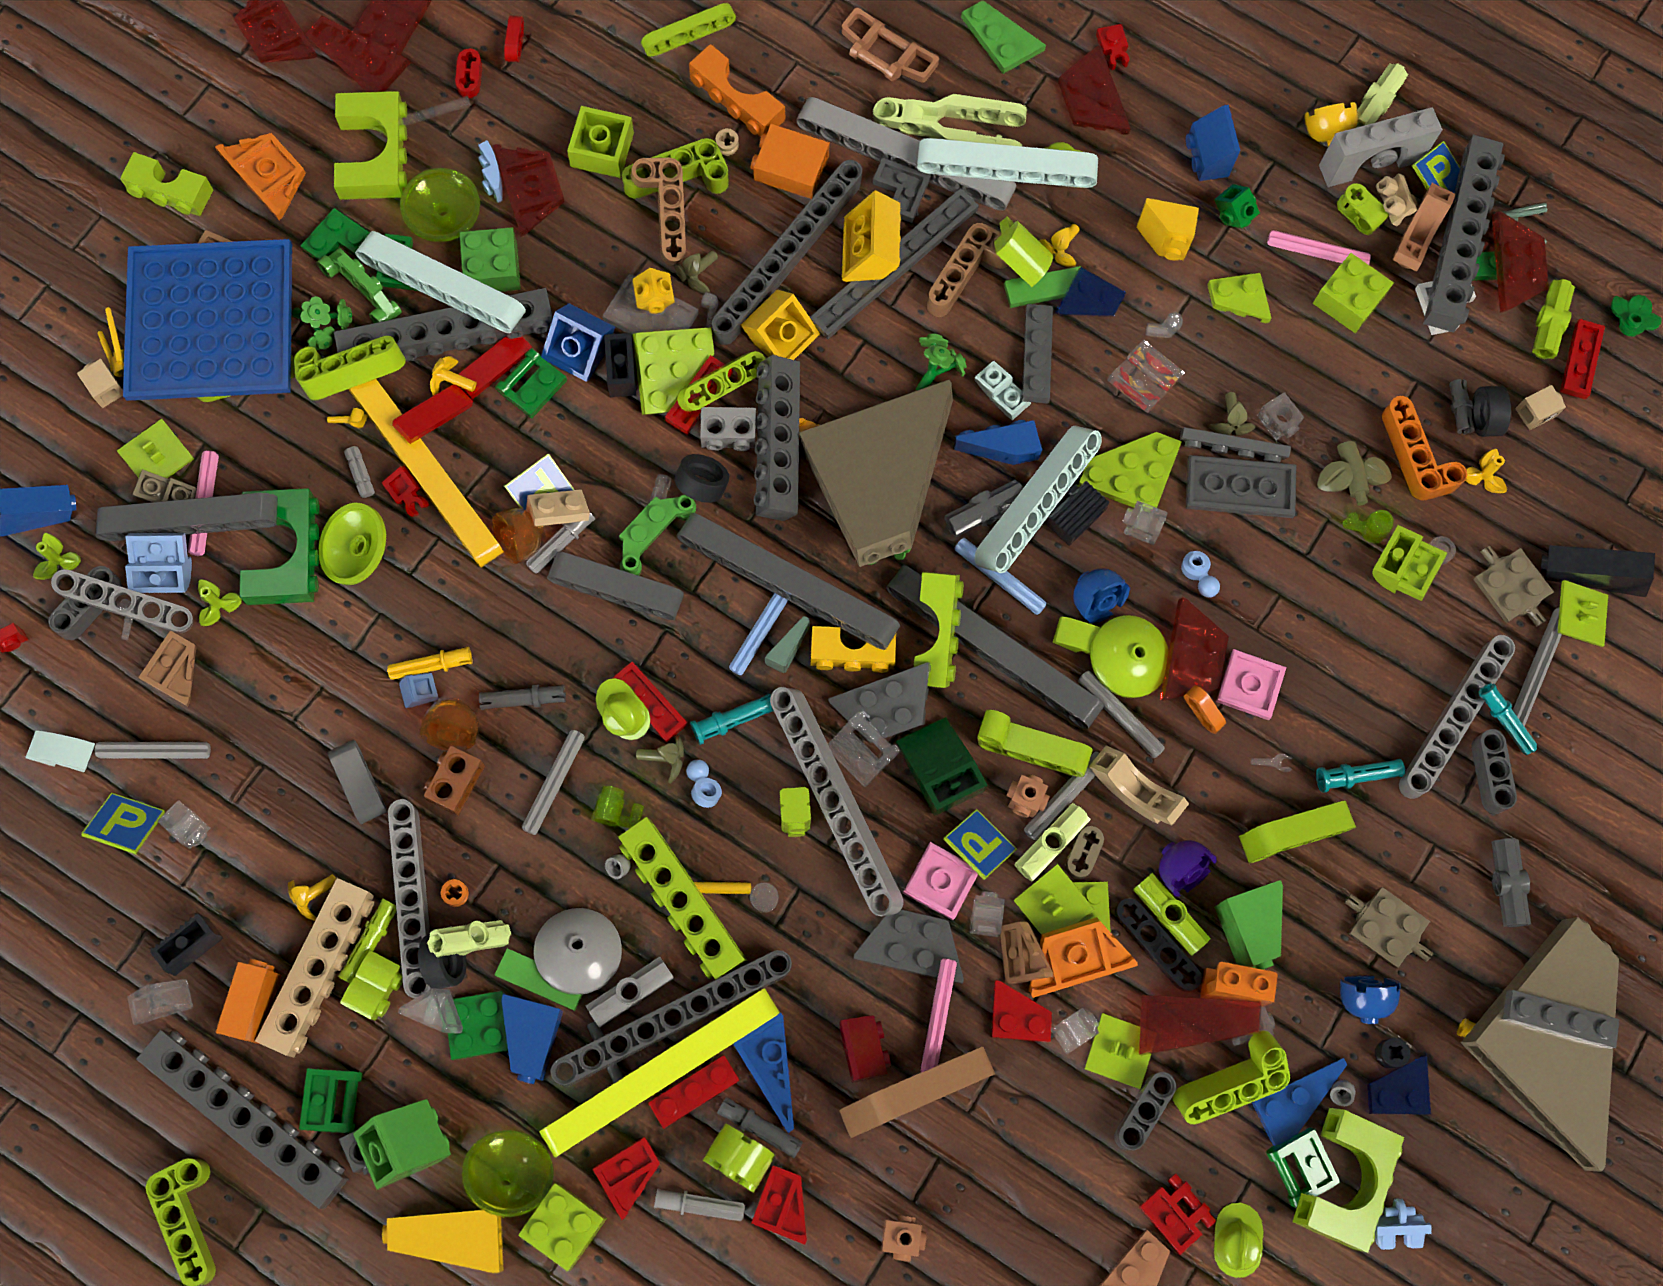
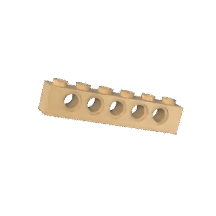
(273, 1032)

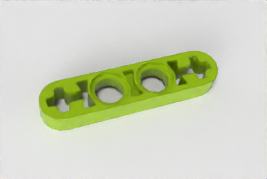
(688, 29)
(723, 383)

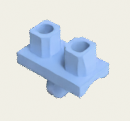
(1401, 1221)

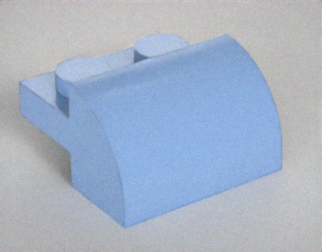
(158, 563)

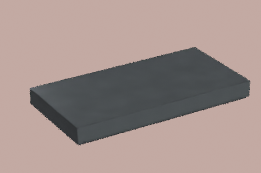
(1241, 486)

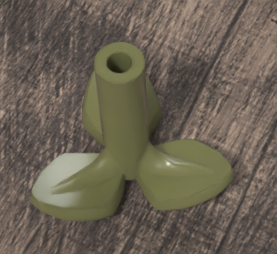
(693, 267)
(1236, 417)
(667, 753)

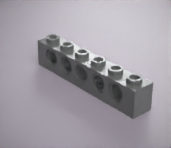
(781, 394)

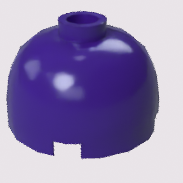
(1184, 865)

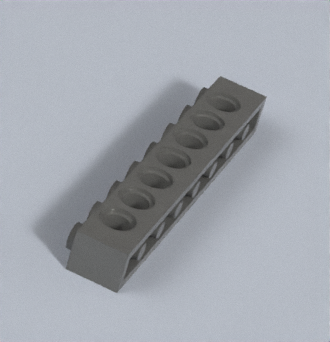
(1473, 193)
(433, 323)
(158, 1059)

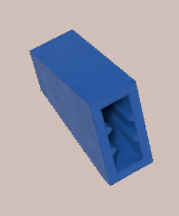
(34, 508)
(529, 1036)

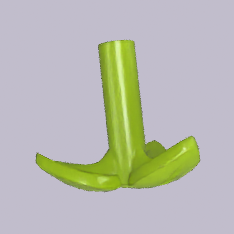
(51, 550)
(210, 593)

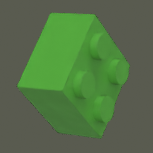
(491, 258)

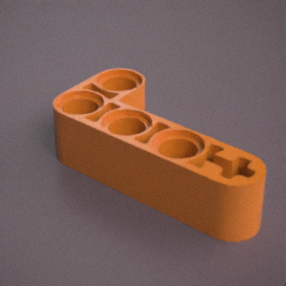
(1402, 418)

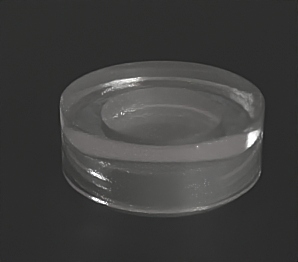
(1446, 545)
(764, 897)

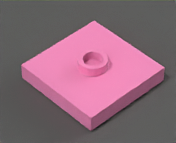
(1251, 684)
(941, 881)

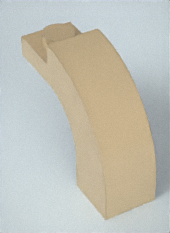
(1135, 789)

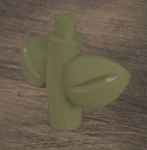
(1353, 473)

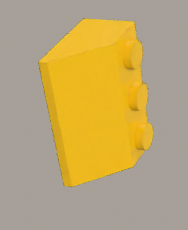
(871, 239)

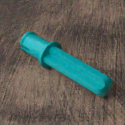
(1502, 710)

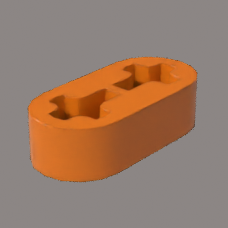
(1205, 709)

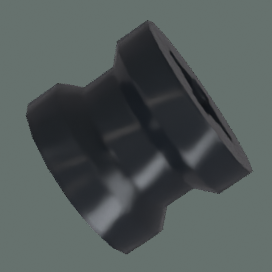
(1386, 1054)

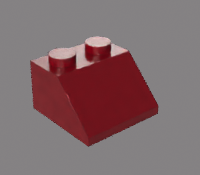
(863, 1048)

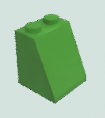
(1254, 925)
(401, 1143)

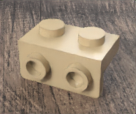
(557, 507)

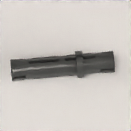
(522, 697)
(761, 1128)

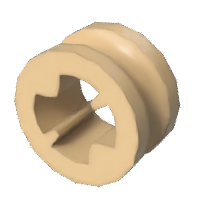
(727, 134)

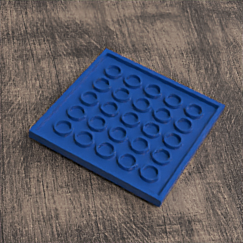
(208, 320)

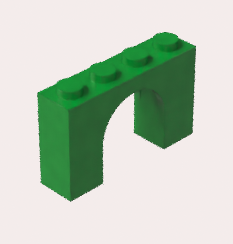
(295, 579)

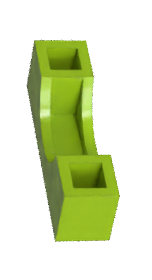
(941, 594)

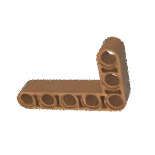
(916, 1092)

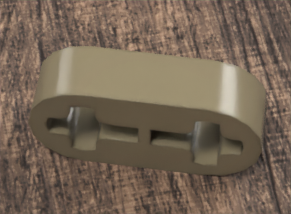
(1091, 854)

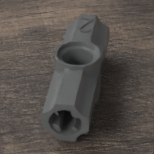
(982, 509)
(1511, 883)

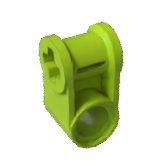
(1363, 210)

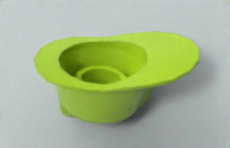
(622, 710)
(1238, 1240)

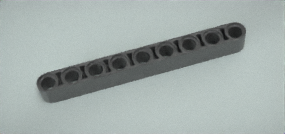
(792, 241)
(789, 581)
(1004, 654)
(663, 1030)

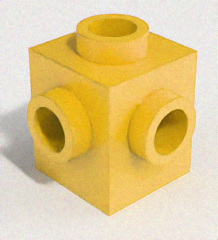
(653, 290)

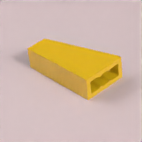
(455, 1238)

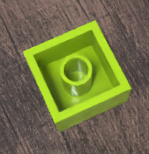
(600, 141)
(1353, 292)
(562, 1226)

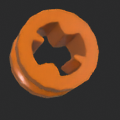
(456, 884)

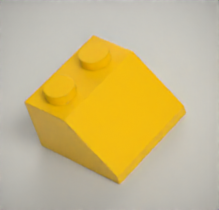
(1168, 227)
(781, 326)

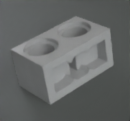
(728, 420)

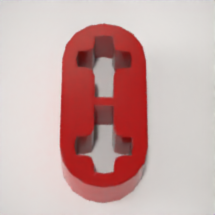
(514, 38)
(463, 73)

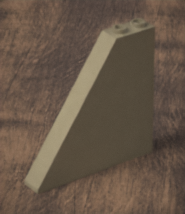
(880, 468)
(1550, 1075)

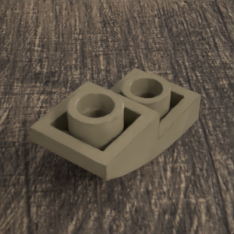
(159, 489)

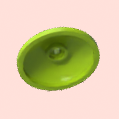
(352, 544)
(1115, 657)

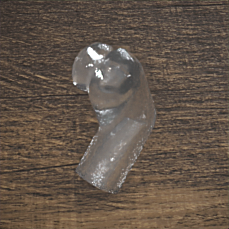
(1166, 328)

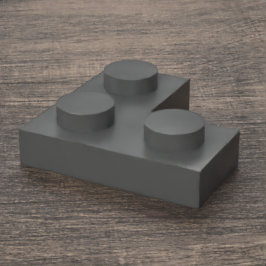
(906, 182)

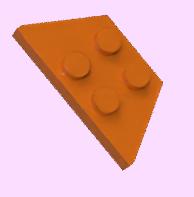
(266, 170)
(1080, 955)

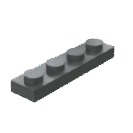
(1037, 353)
(1245, 447)
(1561, 1019)

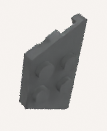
(889, 703)
(911, 944)

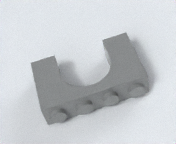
(1407, 134)

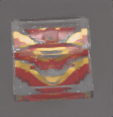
(1145, 376)

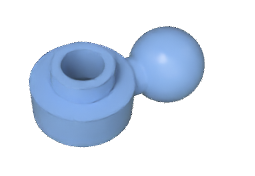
(1208, 585)
(706, 790)

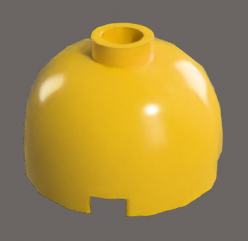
(1331, 120)

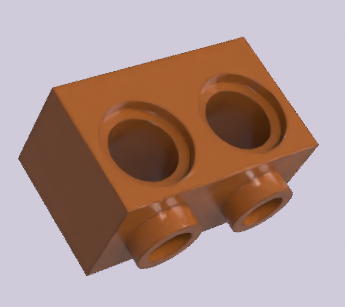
(461, 783)

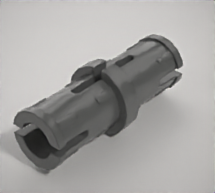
(1461, 406)

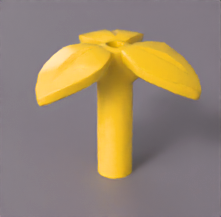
(1061, 242)
(441, 373)
(1489, 465)
(302, 894)

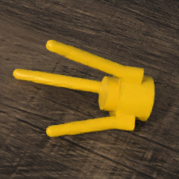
(117, 359)

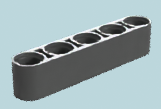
(615, 586)

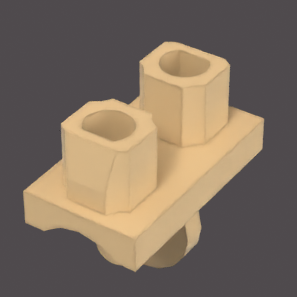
(1396, 198)

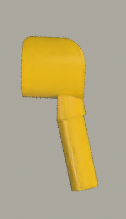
(356, 419)

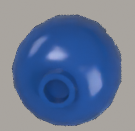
(1098, 593)
(1369, 997)

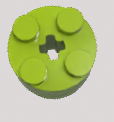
(739, 1157)

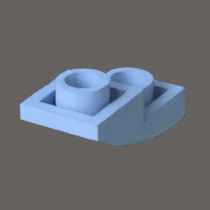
(492, 179)

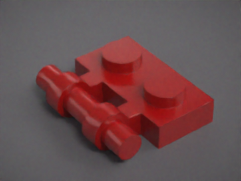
(1171, 1220)

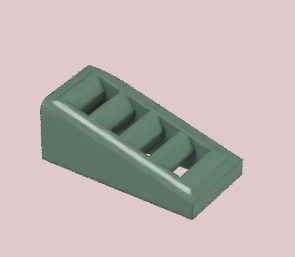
(785, 650)

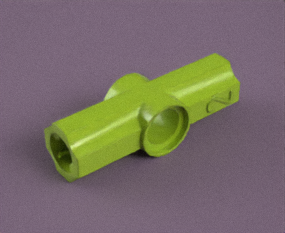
(1553, 319)
(1185, 929)

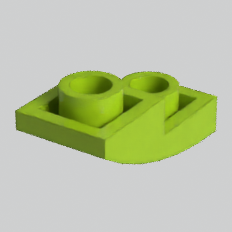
(1075, 634)

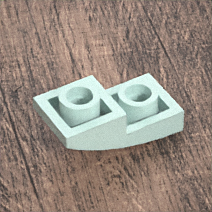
(1001, 390)
(60, 750)

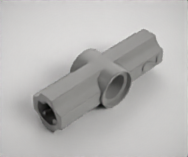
(612, 1002)

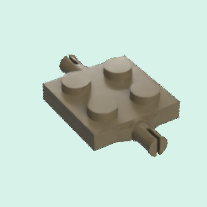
(1513, 585)
(1388, 927)

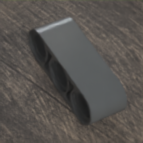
(81, 617)
(357, 781)
(1488, 783)
(1157, 1104)

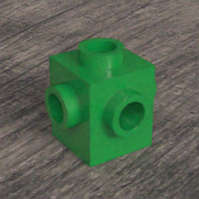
(1237, 206)

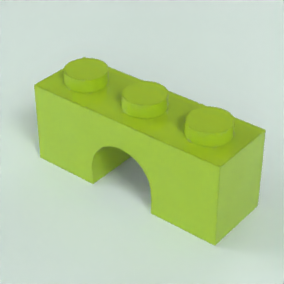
(186, 193)

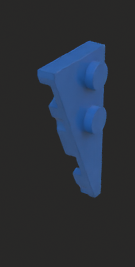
(767, 1061)
(1289, 1109)

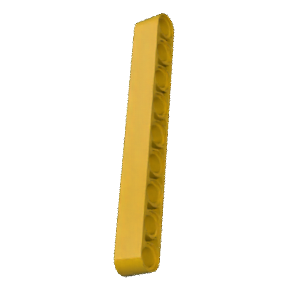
(429, 475)

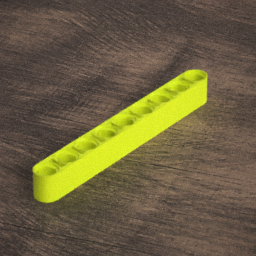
(659, 1072)

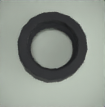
(1491, 411)
(697, 488)
(440, 971)

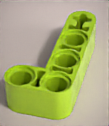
(696, 166)
(347, 368)
(1032, 746)
(1296, 831)
(1238, 1084)
(187, 1224)

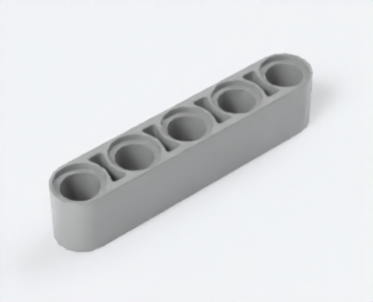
(110, 594)

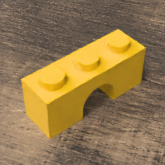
(829, 652)

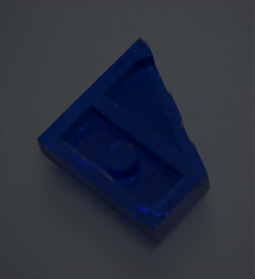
(1090, 296)
(1402, 1091)

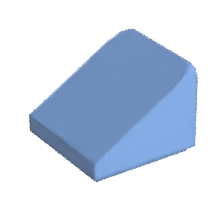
(418, 689)

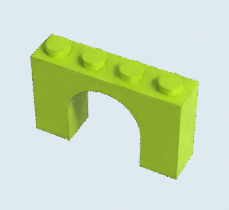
(384, 174)
(1377, 1155)

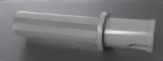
(557, 544)
(699, 1205)

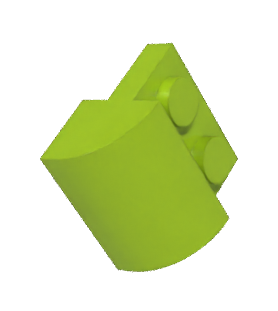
(1022, 251)
(1408, 564)

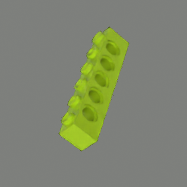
(646, 834)

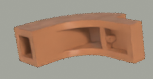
(1423, 227)

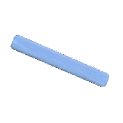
(1004, 580)
(757, 634)

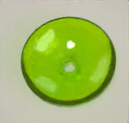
(438, 192)
(511, 1158)

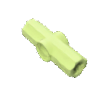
(1381, 94)
(1040, 854)
(469, 938)

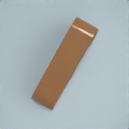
(666, 211)
(962, 270)

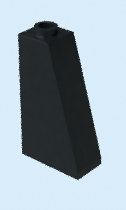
(1601, 568)

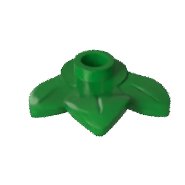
(1635, 315)

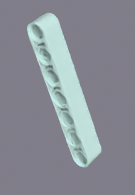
(1007, 163)
(440, 282)
(1038, 499)

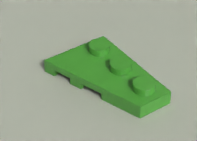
(1001, 37)

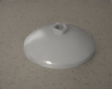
(581, 969)

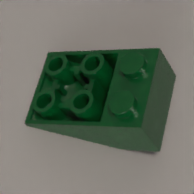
(941, 766)

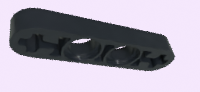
(1161, 941)

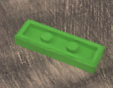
(1049, 287)
(524, 973)

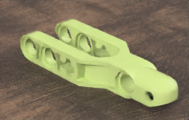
(922, 117)

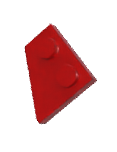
(1018, 1016)
(626, 1174)
(782, 1206)

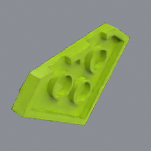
(668, 363)
(1134, 470)

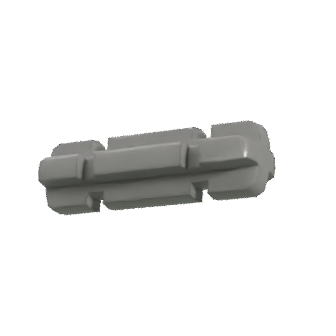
(359, 472)

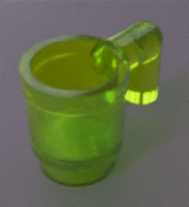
(1373, 528)
(610, 806)

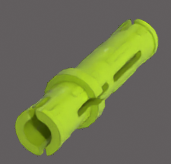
(371, 936)

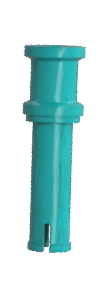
(721, 722)
(1347, 776)

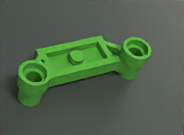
(368, 286)
(649, 526)

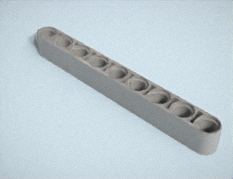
(882, 142)
(847, 806)

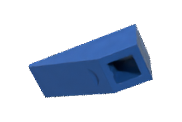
(1005, 444)

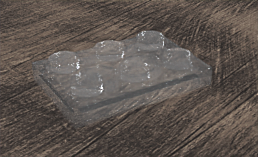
(627, 317)

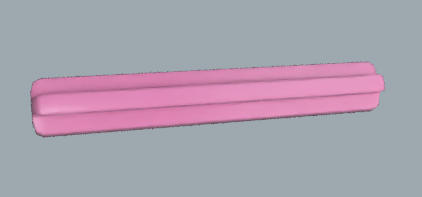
(1313, 247)
(204, 490)
(938, 1014)

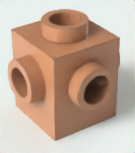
(1021, 803)
(891, 1238)

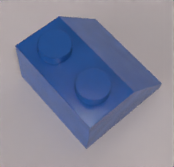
(1213, 144)
(576, 341)

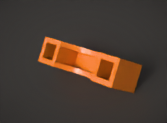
(757, 111)

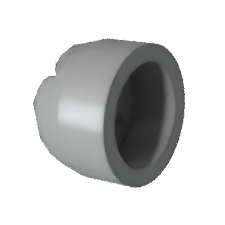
(611, 866)
(1348, 1095)

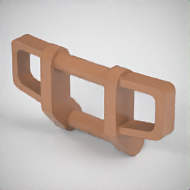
(877, 29)

